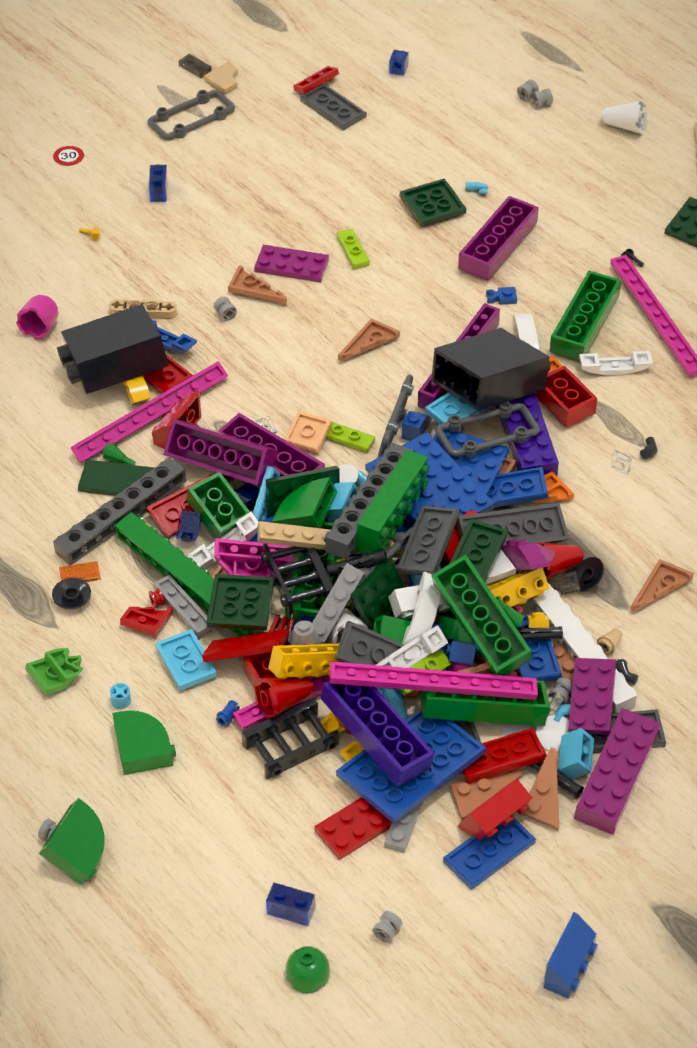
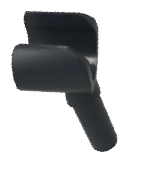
(630, 254)

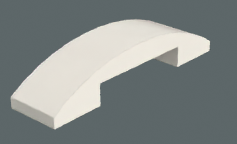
(526, 328)
(618, 365)
(244, 532)
(425, 609)
(416, 649)

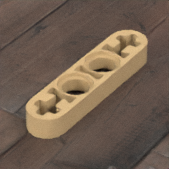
(119, 305)

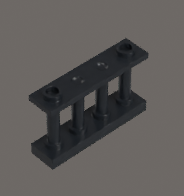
(310, 560)
(284, 721)

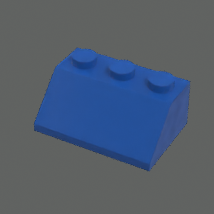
(570, 957)

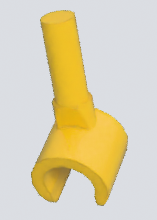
(94, 235)

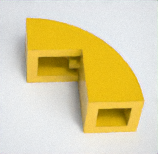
(137, 390)

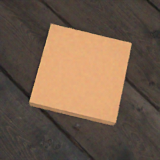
(308, 431)

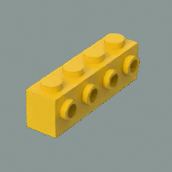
(520, 587)
(302, 660)

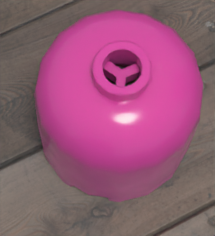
(37, 316)

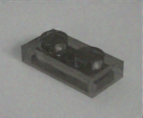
(195, 65)

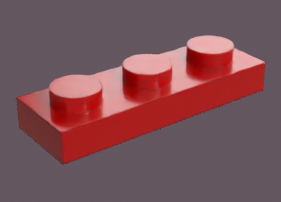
(315, 80)

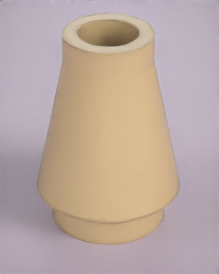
(609, 641)

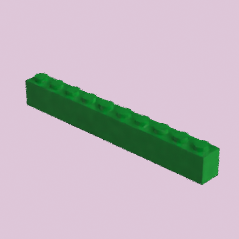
(169, 561)

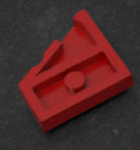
(146, 619)

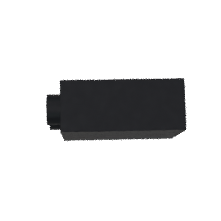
(112, 349)
(490, 368)

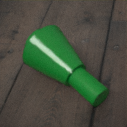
(113, 453)
(515, 616)

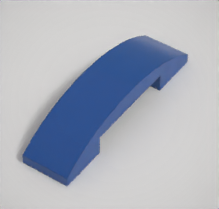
(175, 343)

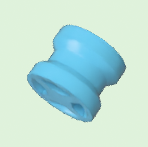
(123, 691)

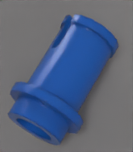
(224, 716)

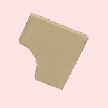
(223, 77)

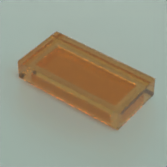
(85, 571)

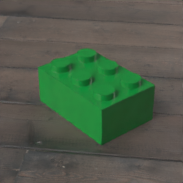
(217, 503)

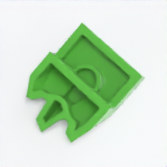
(54, 670)

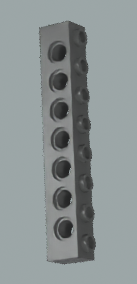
(135, 499)
(342, 537)

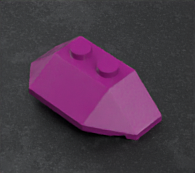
(527, 555)

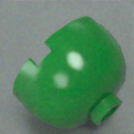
(307, 969)

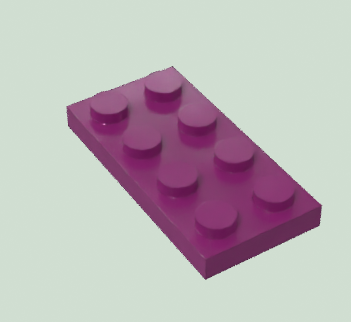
(291, 263)
(592, 695)

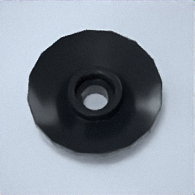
(589, 573)
(71, 593)

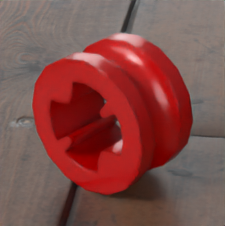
(156, 597)

